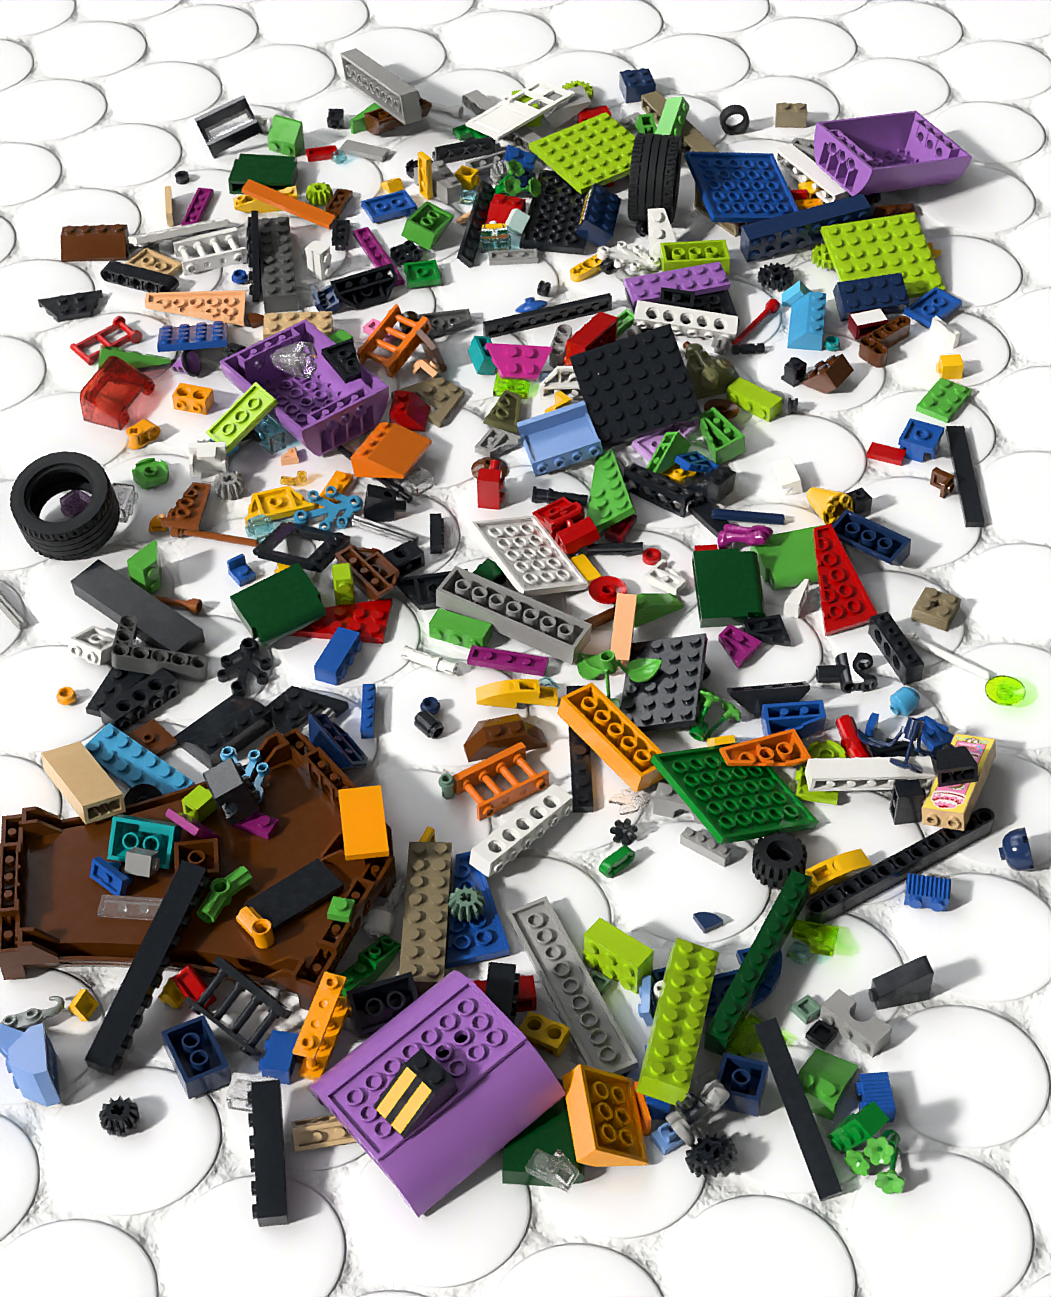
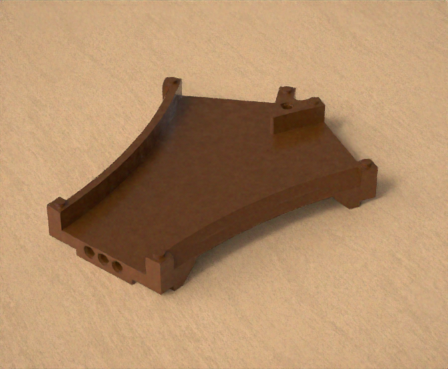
(54, 904)

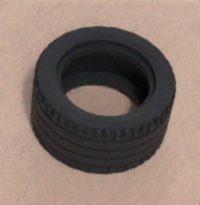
(654, 175)
(54, 475)

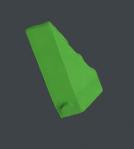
(133, 358)

